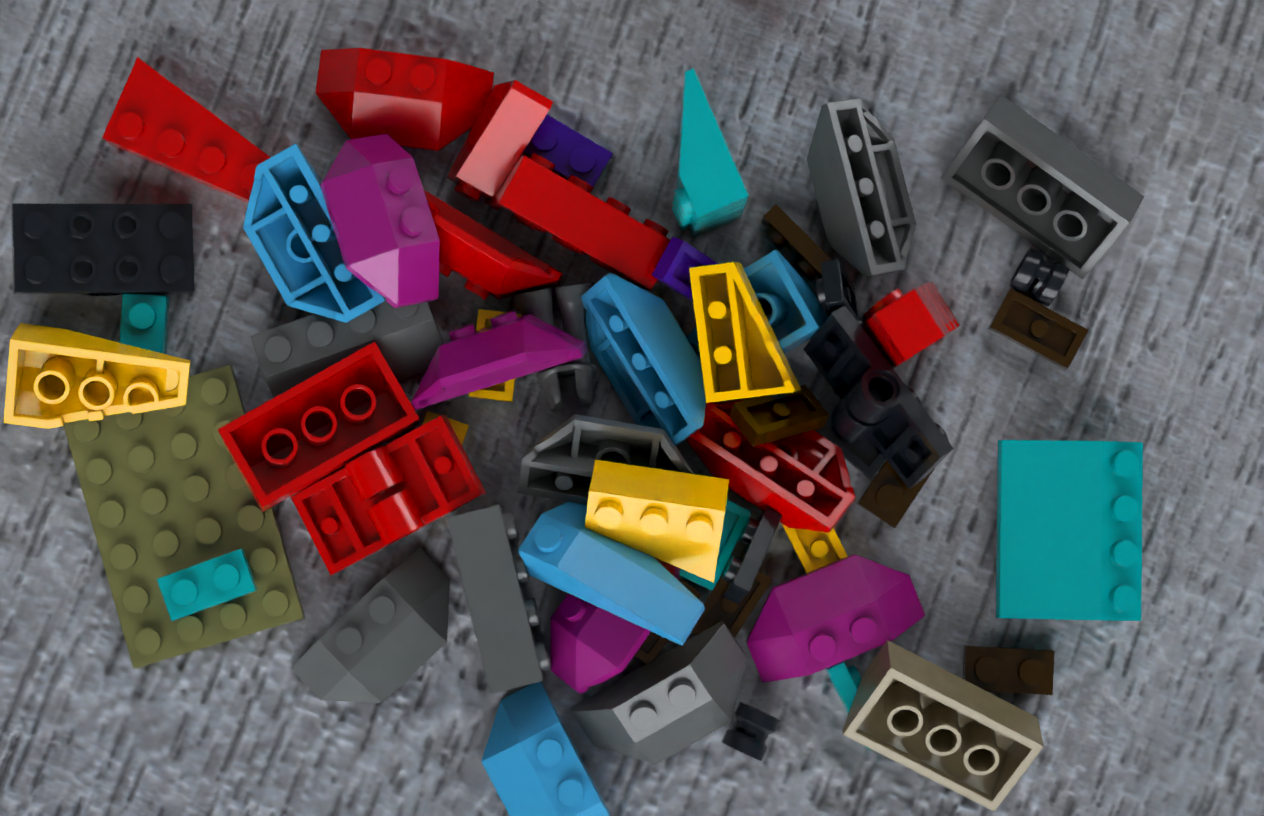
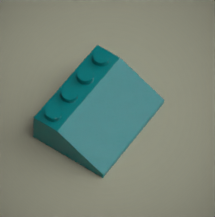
(708, 181)
(1069, 530)

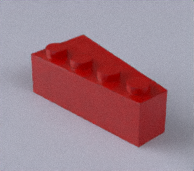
(181, 135)
(582, 220)
(909, 322)

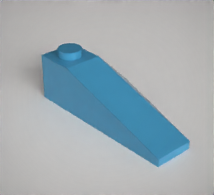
(785, 301)
(608, 574)

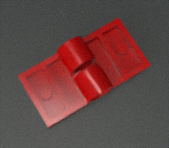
(388, 494)

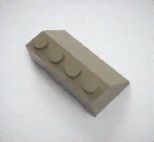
(942, 726)

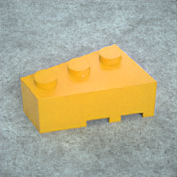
(735, 337)
(660, 513)

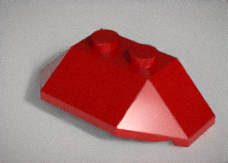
(407, 96)
(484, 257)
(793, 476)

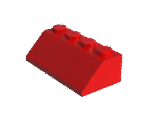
(318, 426)

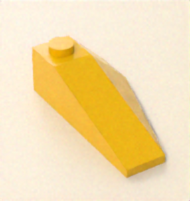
(76, 377)

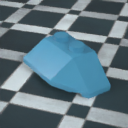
(298, 242)
(645, 357)
(536, 760)

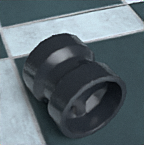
(1039, 277)
(755, 722)

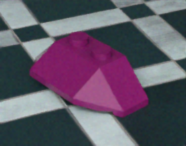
(383, 220)
(494, 355)
(831, 617)
(593, 643)

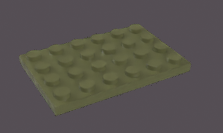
(171, 499)

